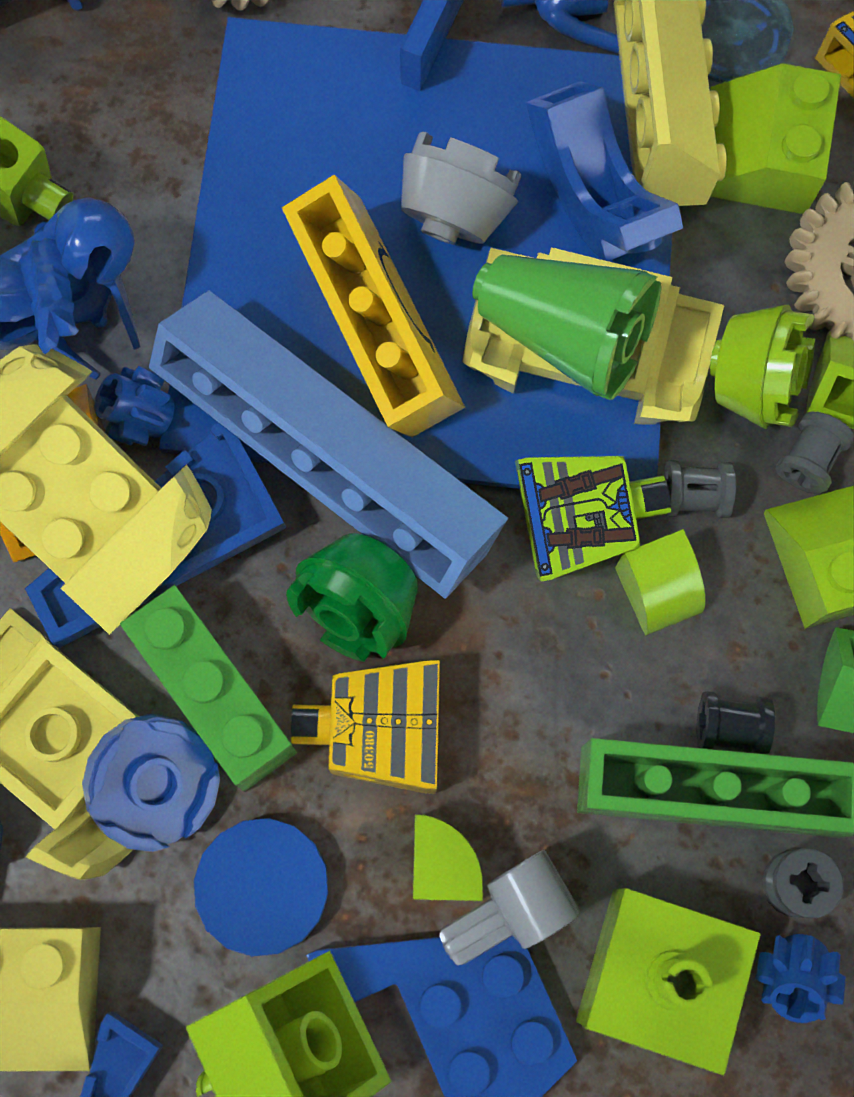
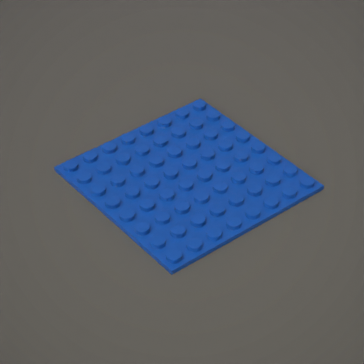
(332, 103)

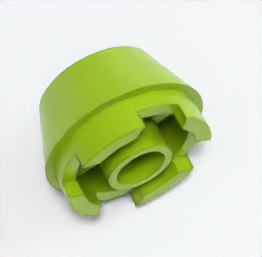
(763, 364)

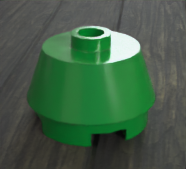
(357, 595)

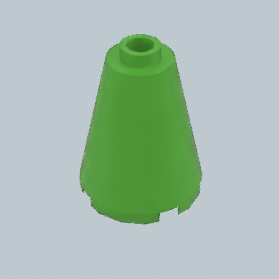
(572, 315)

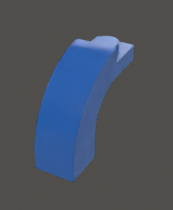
(592, 176)

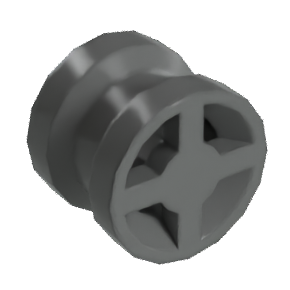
(787, 883)

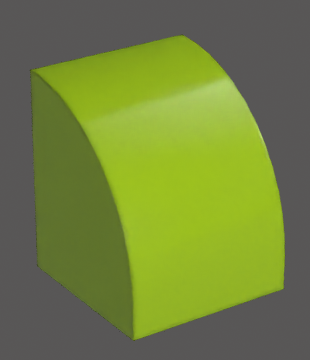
(833, 380)
(662, 582)
(444, 863)

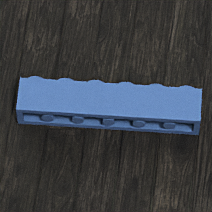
(325, 441)

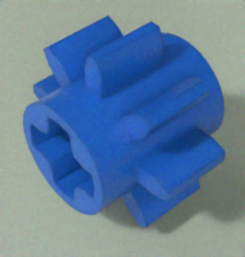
(134, 406)
(800, 978)

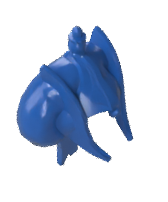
(66, 278)

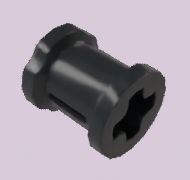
(735, 723)

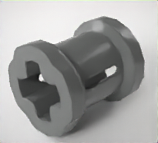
(815, 452)
(718, 481)

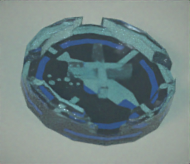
(746, 36)

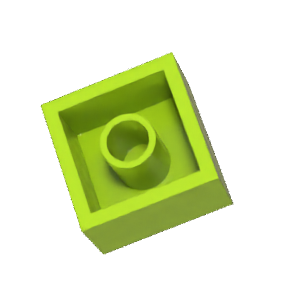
(668, 979)
(290, 1040)

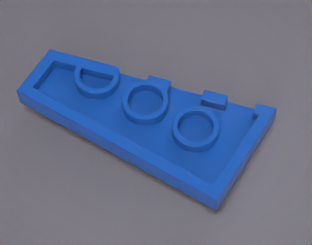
(239, 519)

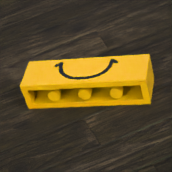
(372, 308)

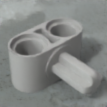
(524, 904)

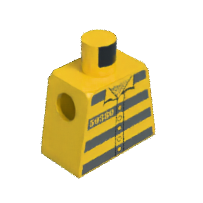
(378, 725)

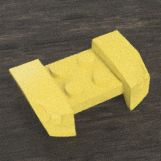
(669, 366)
(82, 497)
(47, 731)

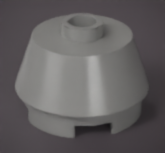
(456, 190)

